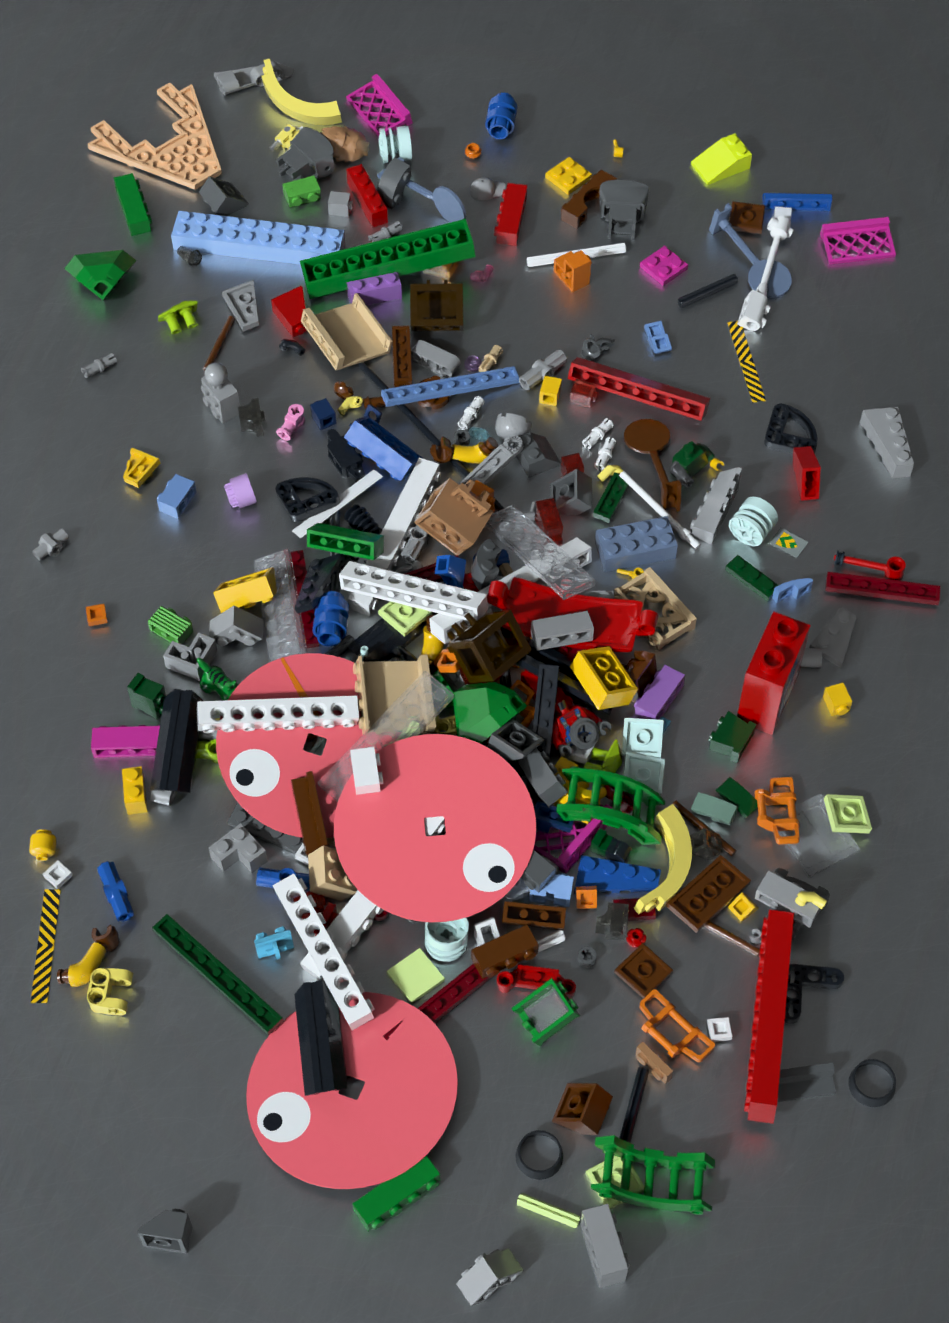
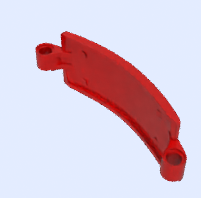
(614, 620)

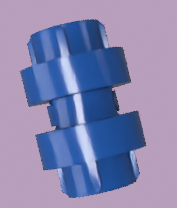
(501, 115)
(331, 619)

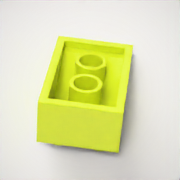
(723, 159)

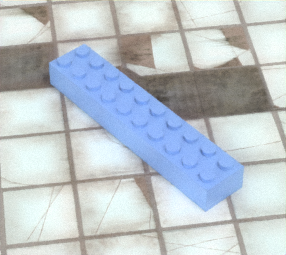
(254, 238)

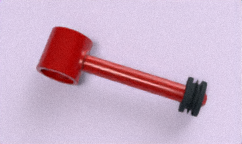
(892, 563)

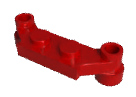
(532, 978)

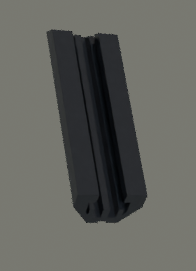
(382, 639)
(567, 679)
(176, 743)
(320, 1039)

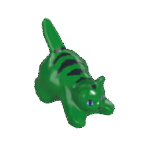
(216, 680)

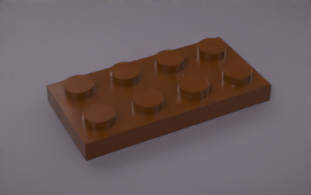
(708, 893)

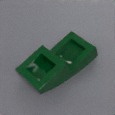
(737, 795)

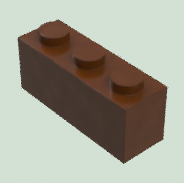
(534, 915)
(504, 952)

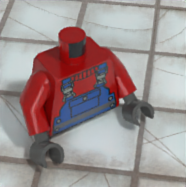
(565, 718)

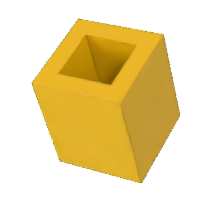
(550, 390)
(837, 699)

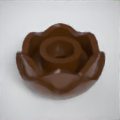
(342, 390)

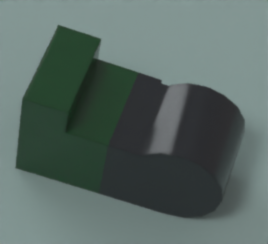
(609, 847)

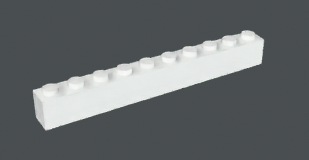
(399, 526)
(576, 549)
(359, 913)

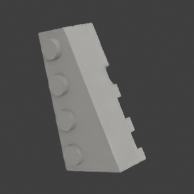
(890, 440)

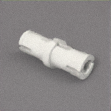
(471, 413)
(597, 433)
(605, 454)

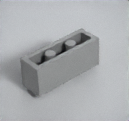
(562, 630)
(781, 896)

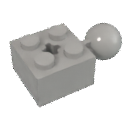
(220, 393)

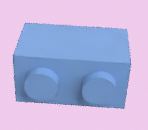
(176, 496)

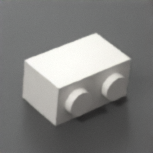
(365, 770)

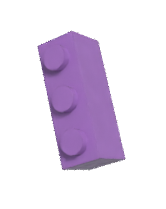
(376, 288)
(659, 694)

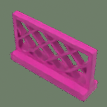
(398, 110)
(853, 228)
(573, 849)

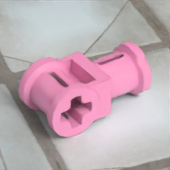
(293, 421)

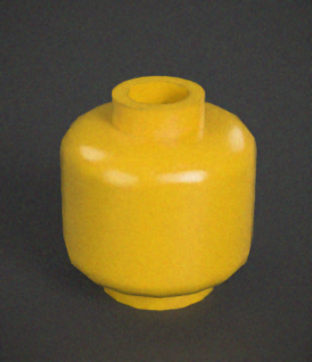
(42, 844)

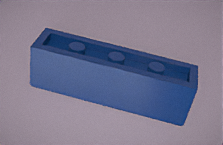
(806, 202)

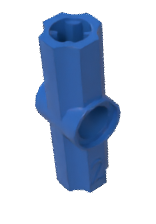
(268, 877)
(115, 891)

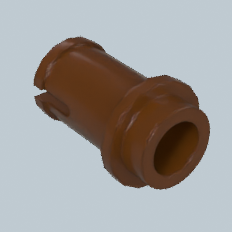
(374, 401)

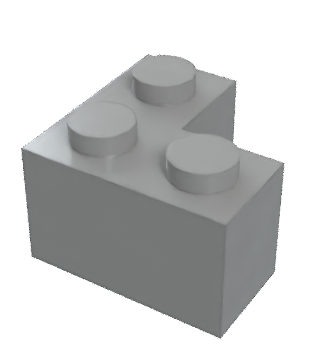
(236, 625)
(184, 658)
(236, 846)
(488, 1274)

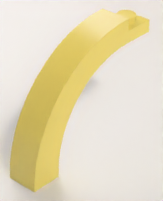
(300, 110)
(679, 847)

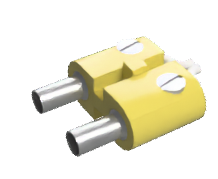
(284, 137)

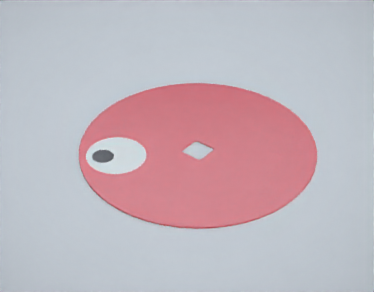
(263, 762)
(438, 876)
(362, 1140)

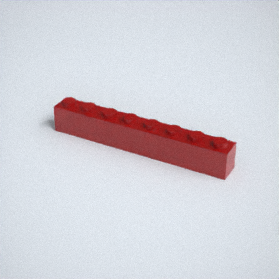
(640, 388)

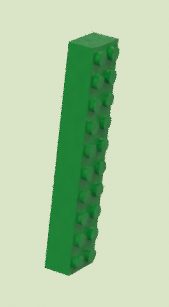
(397, 254)

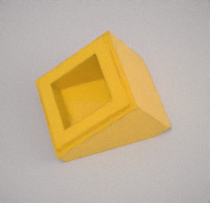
(743, 906)

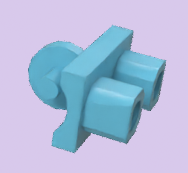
(273, 944)

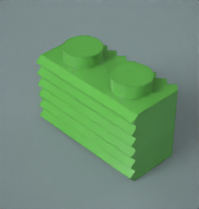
(301, 191)
(170, 625)

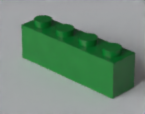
(132, 204)
(345, 541)
(394, 1194)

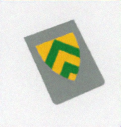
(788, 542)

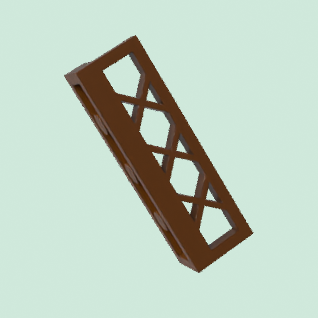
(401, 355)
(309, 813)

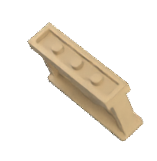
(671, 602)

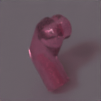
(482, 276)

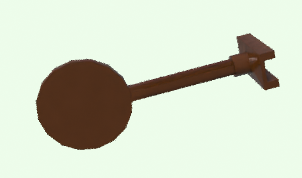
(650, 437)

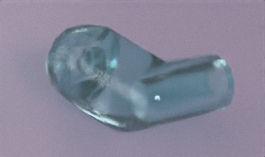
(479, 433)

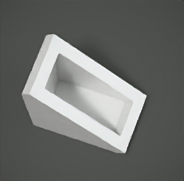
(485, 931)

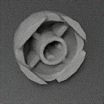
(511, 425)

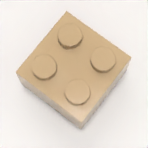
(328, 875)

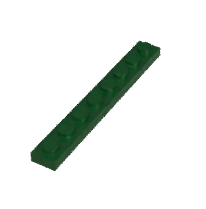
(218, 974)

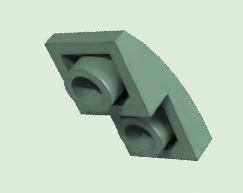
(713, 807)

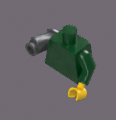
(690, 461)

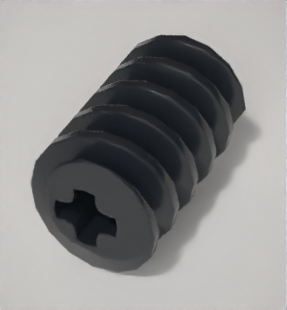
(361, 520)

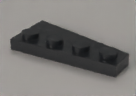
(316, 580)

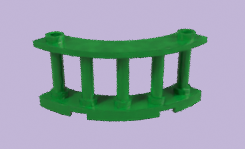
(614, 817)
(651, 1159)

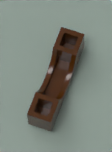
(575, 210)

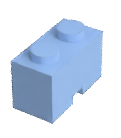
(557, 890)

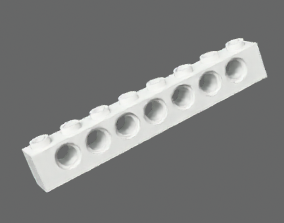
(412, 591)
(286, 706)
(354, 1015)

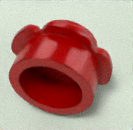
(632, 940)

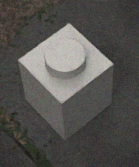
(340, 204)

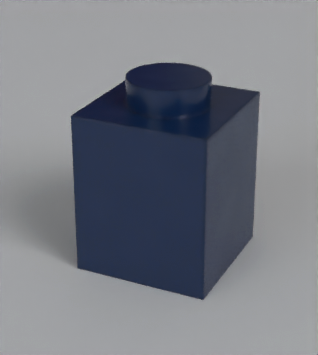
(323, 414)

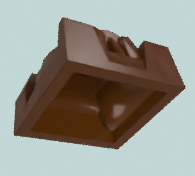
(641, 671)

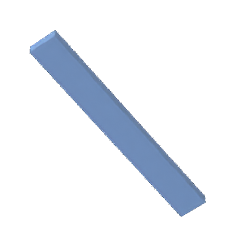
(450, 386)

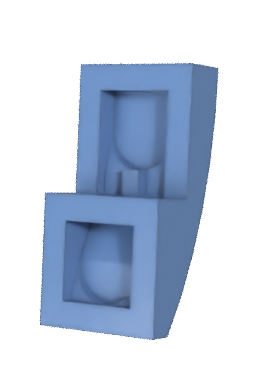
(657, 338)
(796, 588)

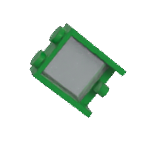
(546, 1010)

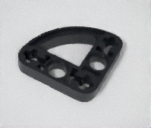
(781, 437)
(299, 506)

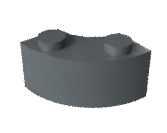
(393, 182)
(484, 566)

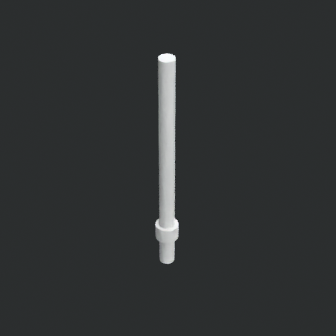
(684, 533)

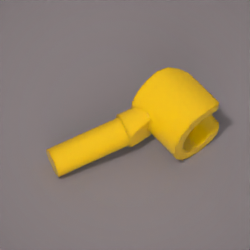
(618, 151)
(637, 571)

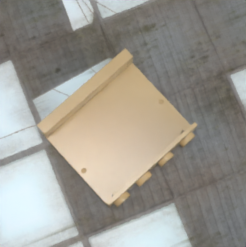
(347, 333)
(382, 684)

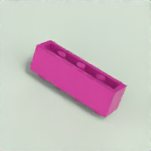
(124, 741)

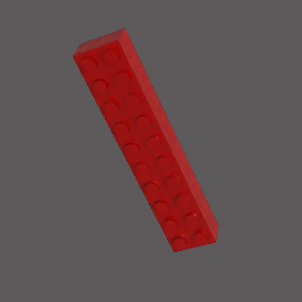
(769, 1017)

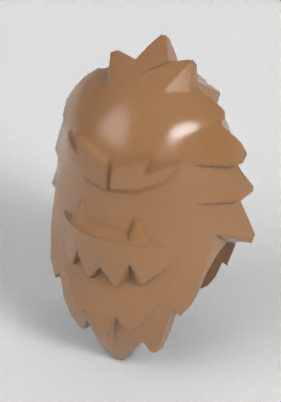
(346, 143)

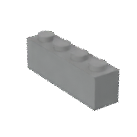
(716, 505)

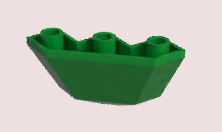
(100, 270)
(484, 709)

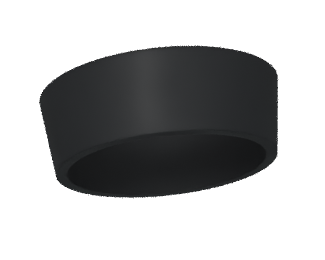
(864, 1099)
(539, 1174)

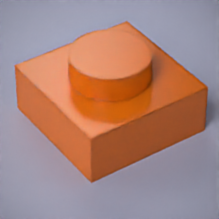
(96, 614)
(586, 897)

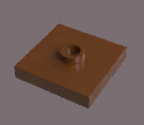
(747, 217)
(643, 971)

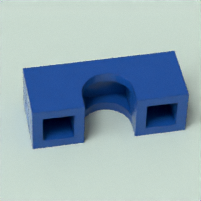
(451, 570)

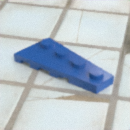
(615, 876)

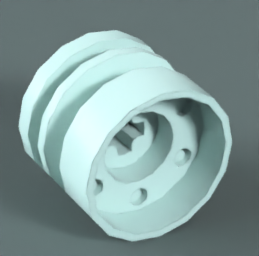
(395, 144)
(753, 521)
(456, 942)

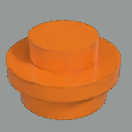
(473, 150)

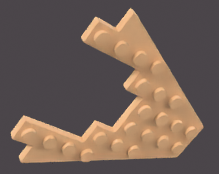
(183, 159)

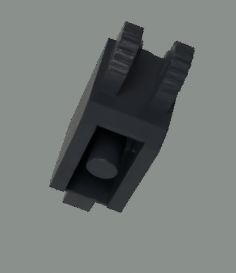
(344, 456)

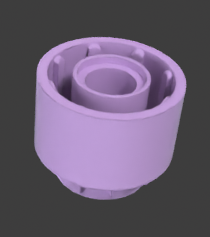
(240, 491)

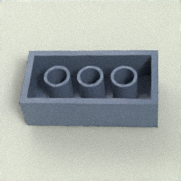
(636, 544)

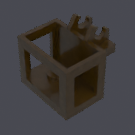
(436, 307)
(483, 648)

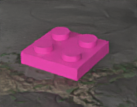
(663, 265)

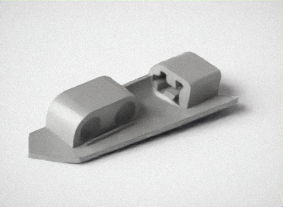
(240, 79)

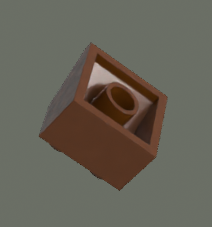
(583, 1108)

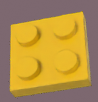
(568, 175)

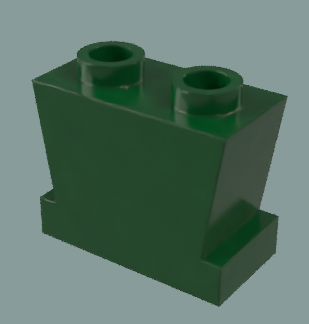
(146, 695)
(731, 736)

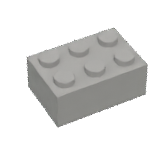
(604, 1245)

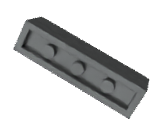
(806, 1082)

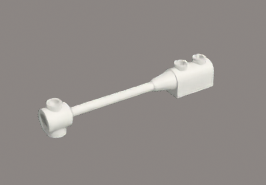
(756, 301)

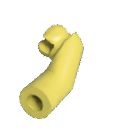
(349, 403)
(609, 471)
(810, 896)

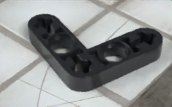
(801, 979)

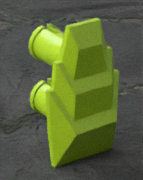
(184, 309)
(612, 758)

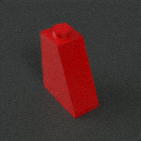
(289, 310)
(806, 472)

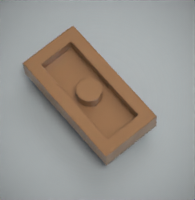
(659, 1068)

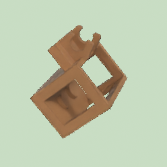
(455, 515)

